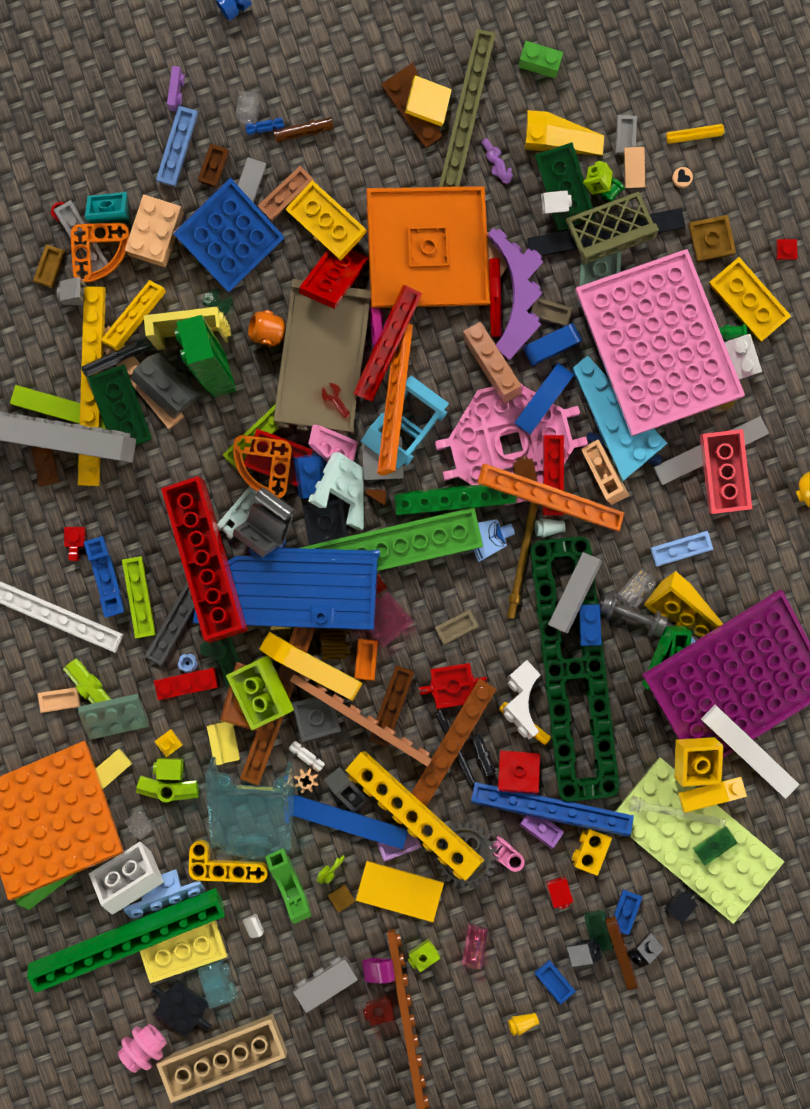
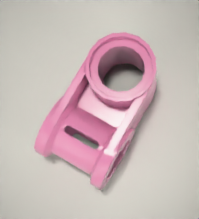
(505, 853)

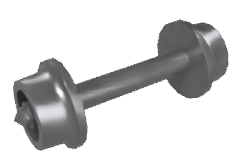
(656, 624)

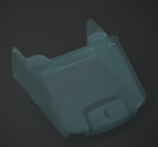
(250, 818)

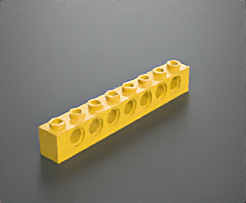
(471, 859)

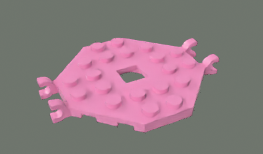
(486, 419)

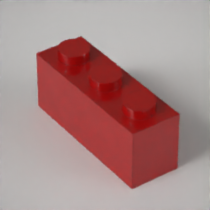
(186, 683)

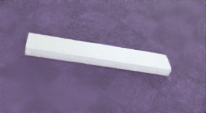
(750, 751)

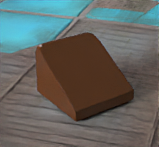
(377, 495)

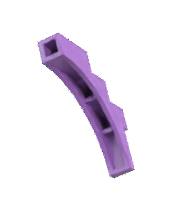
(525, 293)

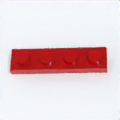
(553, 466)

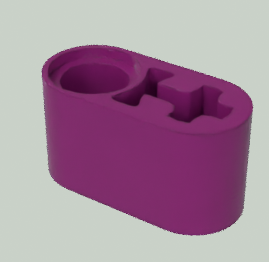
(378, 970)

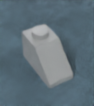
(71, 291)

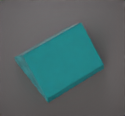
(107, 208)

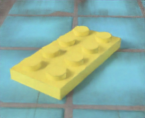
(184, 952)

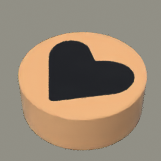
(682, 177)

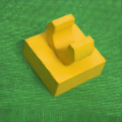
(168, 743)

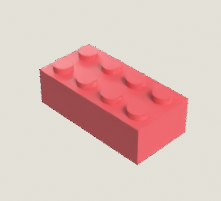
(726, 471)

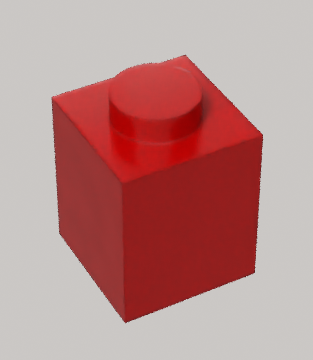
(559, 893)

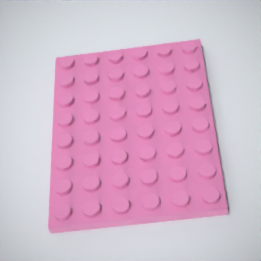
(659, 342)

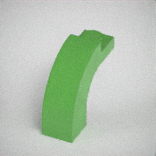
(289, 885)

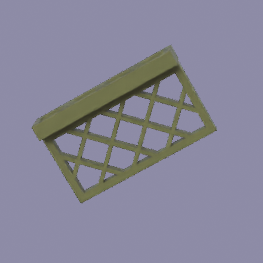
(621, 240)

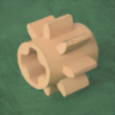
(300, 782)

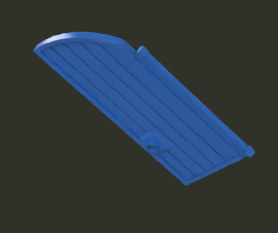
(307, 588)

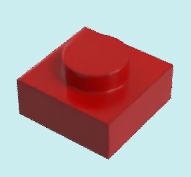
(786, 249)

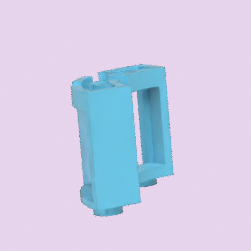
(373, 437)

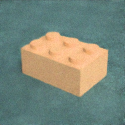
(153, 231)

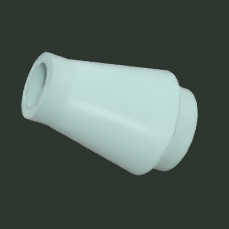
(548, 527)

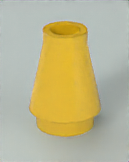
(522, 1023)

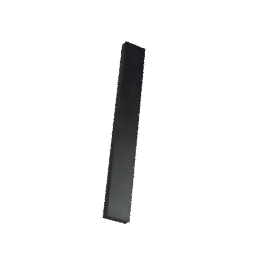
(563, 240)

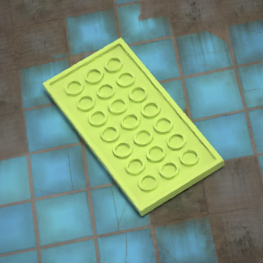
(727, 881)

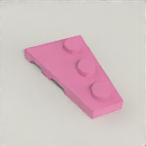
(327, 442)

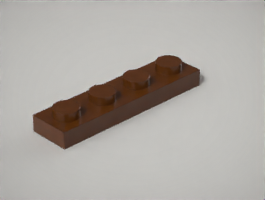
(393, 702)

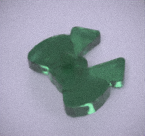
(211, 300)

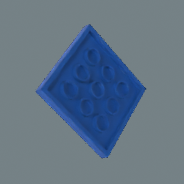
(228, 235)

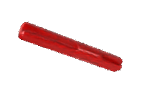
(495, 297)

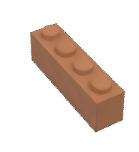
(492, 362)

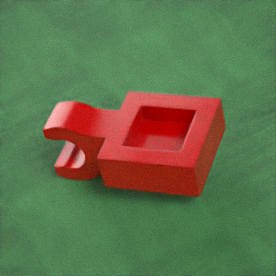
(74, 538)

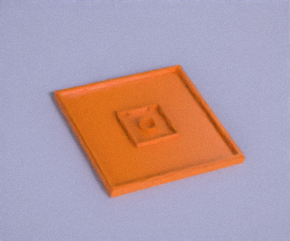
(429, 243)

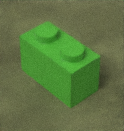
(540, 59)

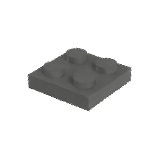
(315, 718)

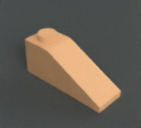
(605, 472)

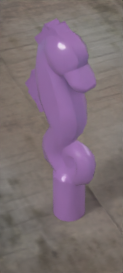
(493, 156)

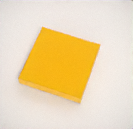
(428, 101)

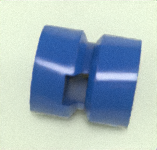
(231, 8)

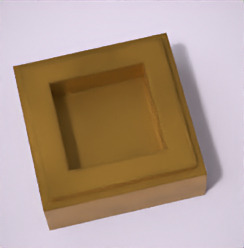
(341, 898)

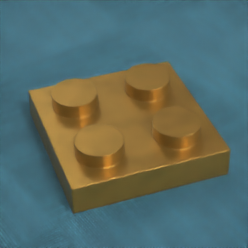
(712, 238)

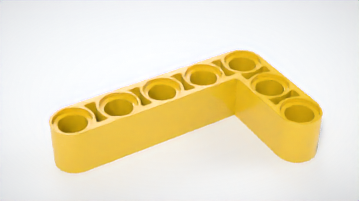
(310, 666)

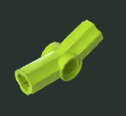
(180, 790)

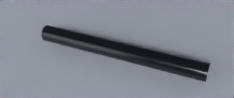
(460, 757)

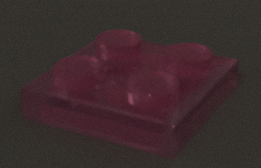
(389, 620)

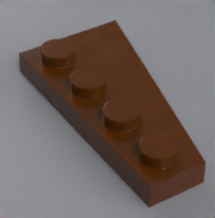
(398, 91)

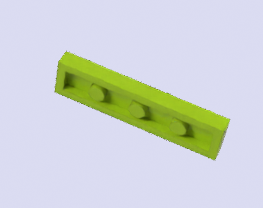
(138, 597)

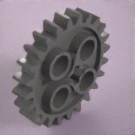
(484, 849)

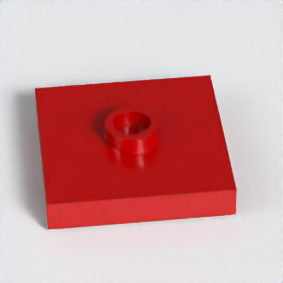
(519, 772)

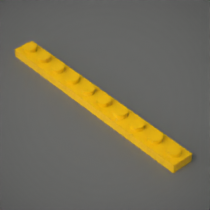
(91, 350)

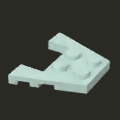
(345, 481)

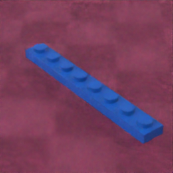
(553, 810)

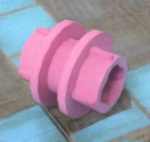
(144, 1046)

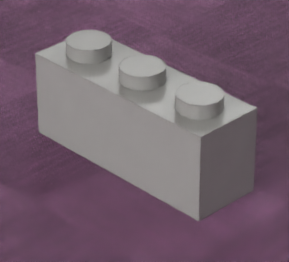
(325, 983)

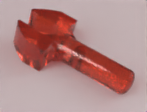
(335, 399)

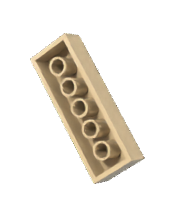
(221, 1058)

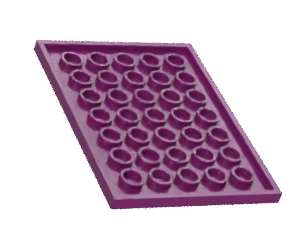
(746, 667)

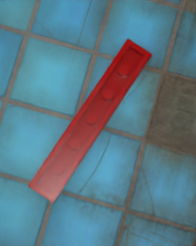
(387, 343)

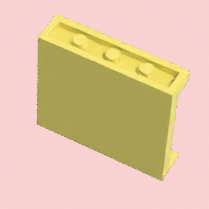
(163, 324)

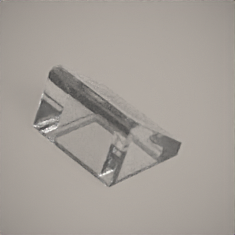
(139, 824)

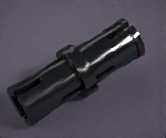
(482, 755)

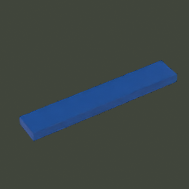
(349, 822)

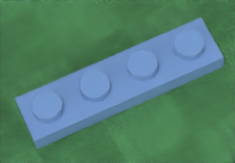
(177, 146)

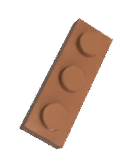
(285, 193)

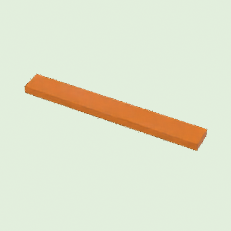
(394, 405)
(550, 497)

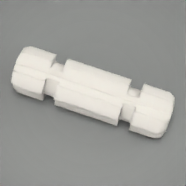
(306, 756)

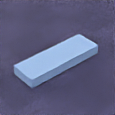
(681, 548)

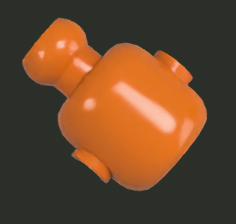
(266, 328)

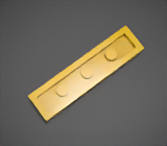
(133, 315)

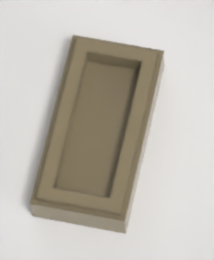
(552, 312)
(456, 627)

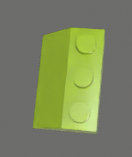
(260, 692)

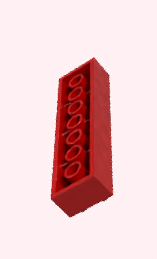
(204, 559)

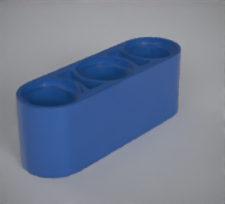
(552, 344)

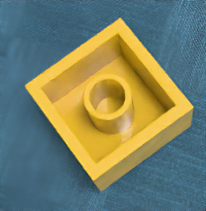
(698, 761)

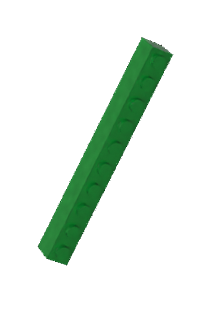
(125, 940)

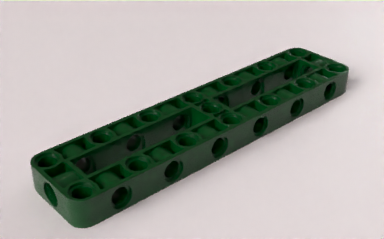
(595, 682)

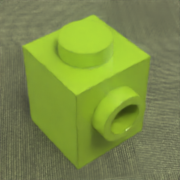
(423, 955)

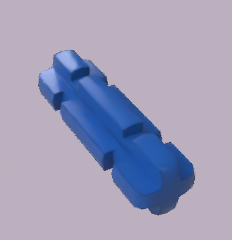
(264, 126)

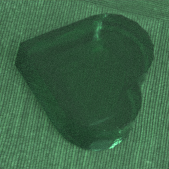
(214, 649)

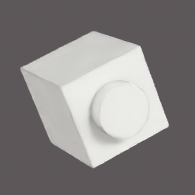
(556, 202)

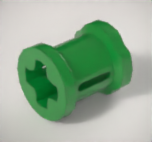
(615, 189)

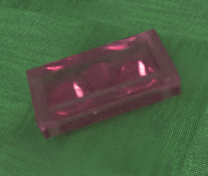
(475, 946)

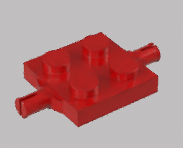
(451, 685)

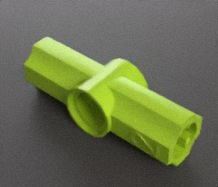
(85, 682)

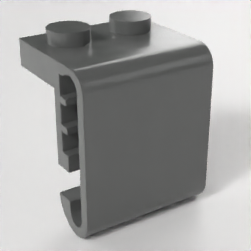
(266, 523)

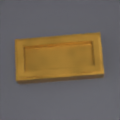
(49, 266)

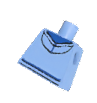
(493, 538)

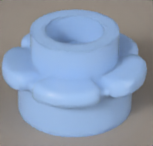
(182, 663)

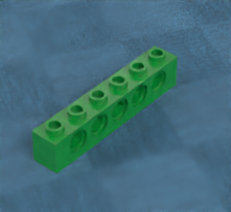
(450, 499)

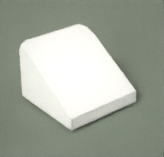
(253, 926)

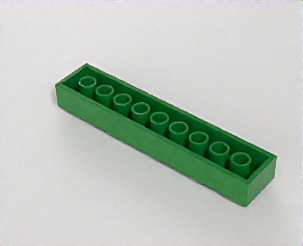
(204, 356)

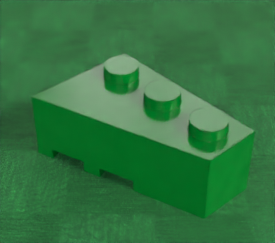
(672, 641)

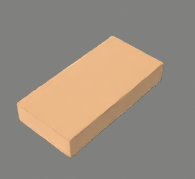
(634, 167)
(59, 700)

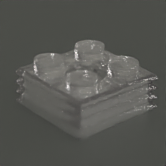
(633, 590)

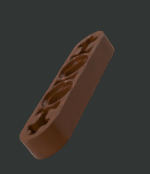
(622, 953)

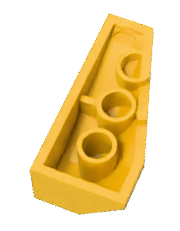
(550, 131)
(683, 605)

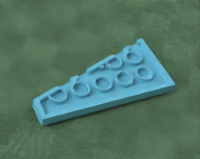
(626, 451)

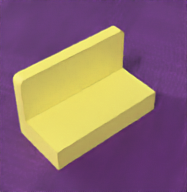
(223, 742)

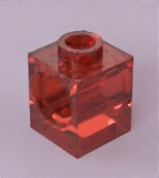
(385, 1004)

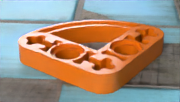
(91, 238)
(276, 459)

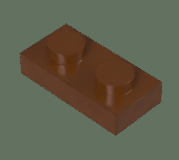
(213, 165)
(45, 466)

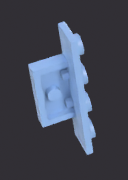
(167, 893)

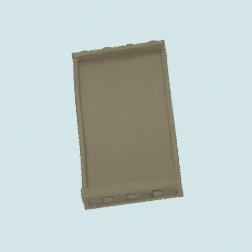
(321, 349)

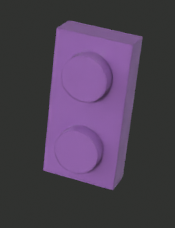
(176, 81)
(542, 830)

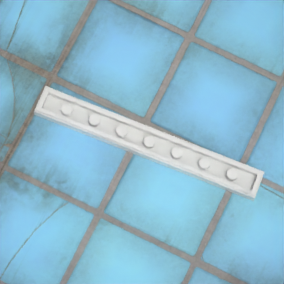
(59, 617)

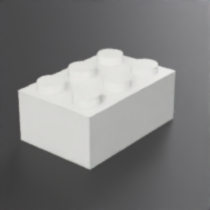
(126, 878)

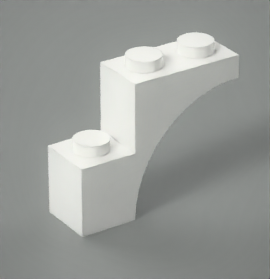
(518, 710)

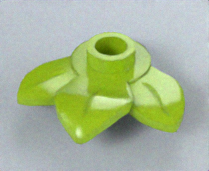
(327, 874)

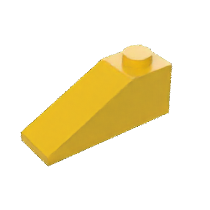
(712, 794)

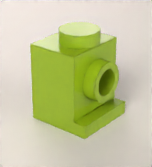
(597, 173)

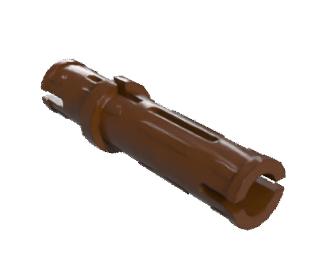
(312, 127)

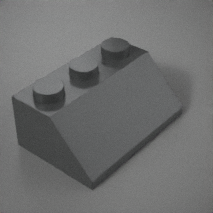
(164, 385)

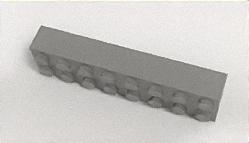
(66, 437)

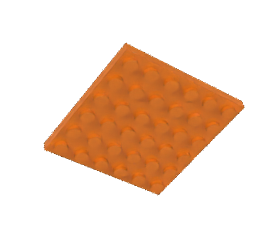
(53, 821)

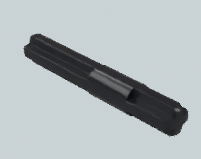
(116, 356)

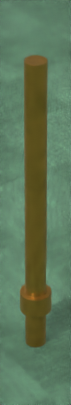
(515, 597)

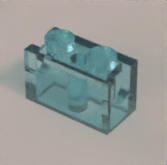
(217, 983)

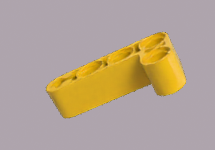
(228, 866)

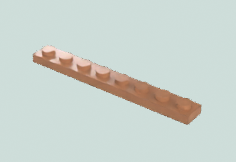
(369, 722)

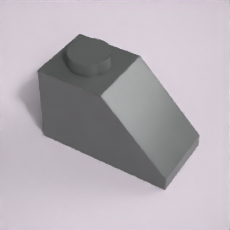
(346, 790)

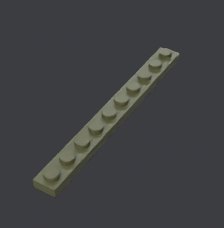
(467, 108)

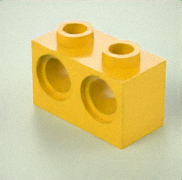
(597, 852)

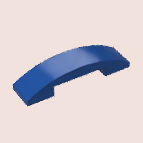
(543, 399)
(105, 576)

